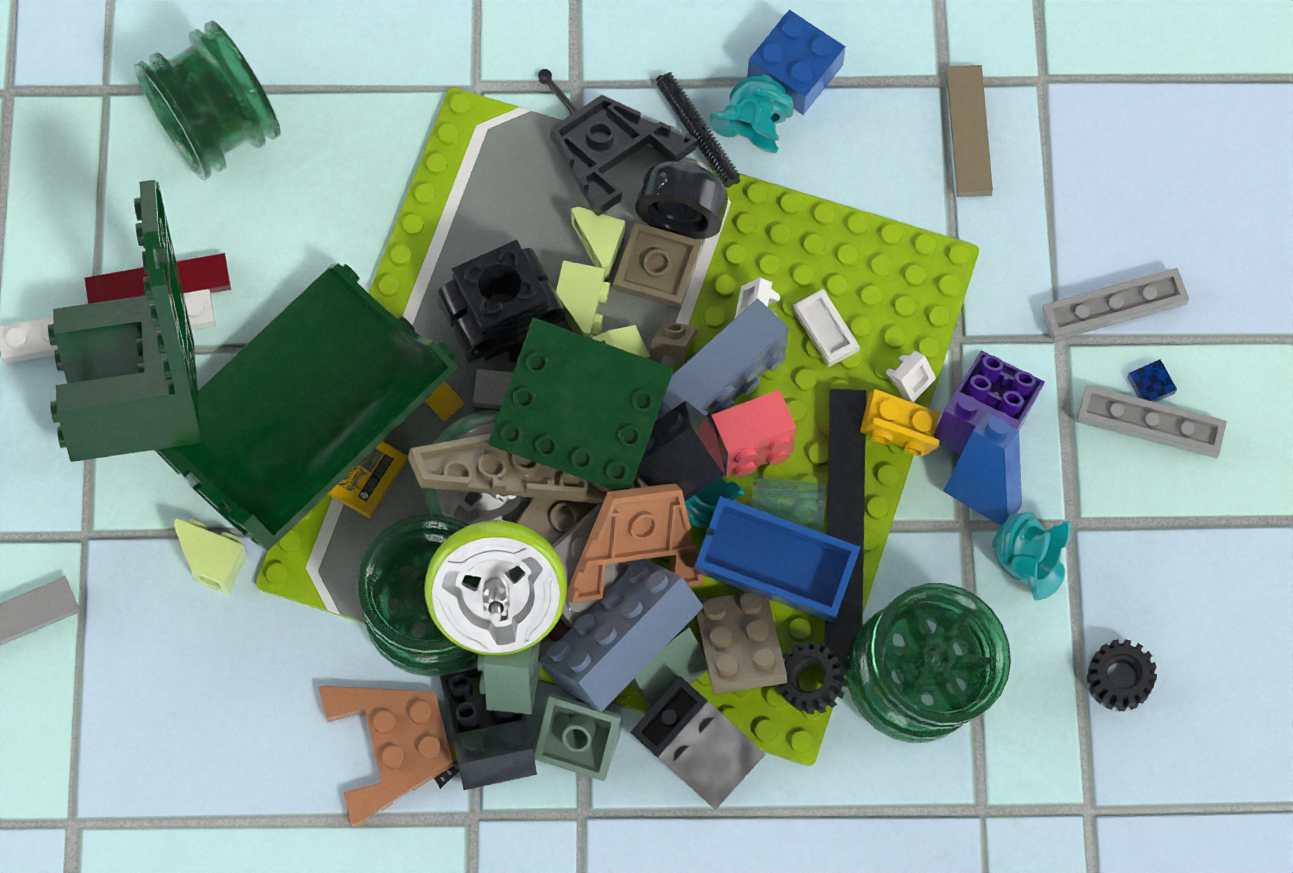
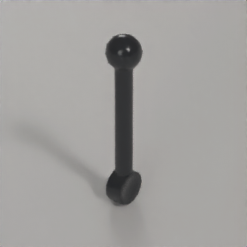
(545, 77)

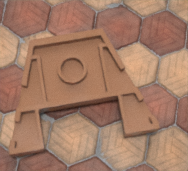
(636, 527)
(405, 738)

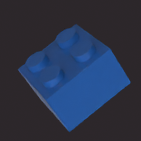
(798, 59)

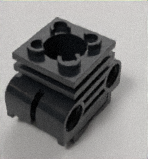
(488, 327)

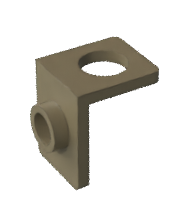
(672, 340)

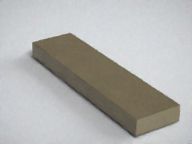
(969, 131)

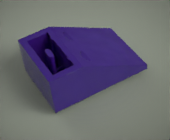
(989, 388)

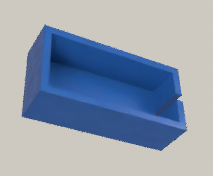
(776, 559)

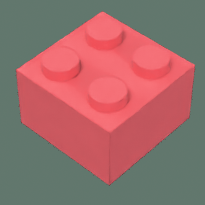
(754, 434)

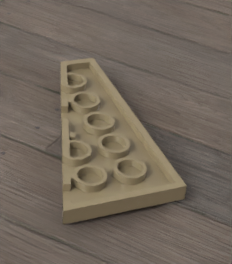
(480, 468)

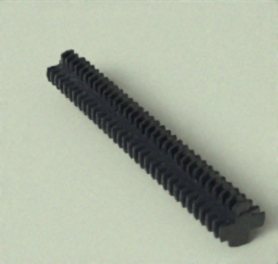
(698, 129)

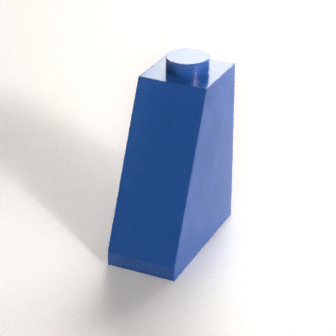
(989, 471)

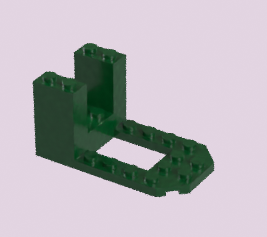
(129, 357)

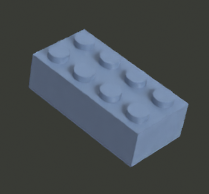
(730, 363)
(621, 633)

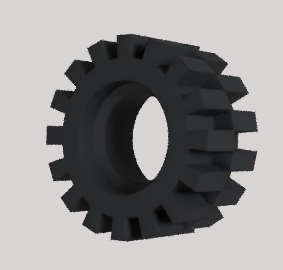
(1127, 654)
(827, 692)

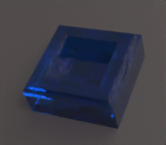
(1152, 382)

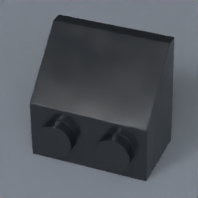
(682, 451)

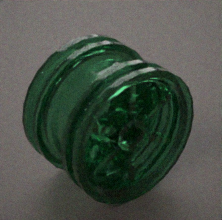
(208, 99)
(379, 580)
(898, 707)

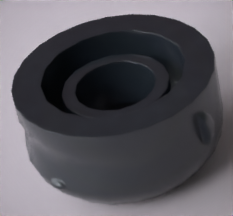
(682, 199)

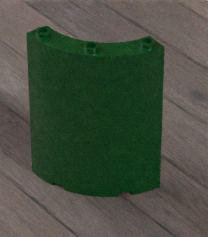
(306, 405)

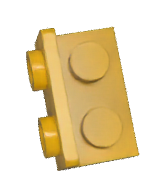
(900, 423)

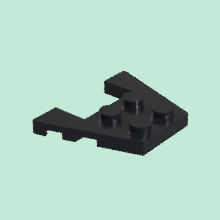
(603, 137)

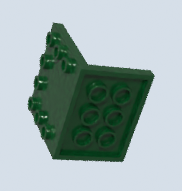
(580, 406)

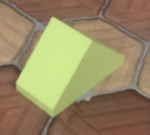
(600, 236)

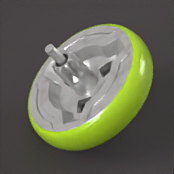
(473, 615)

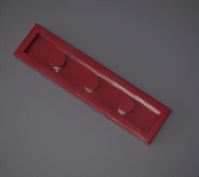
(195, 275)

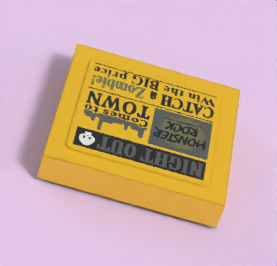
(370, 479)

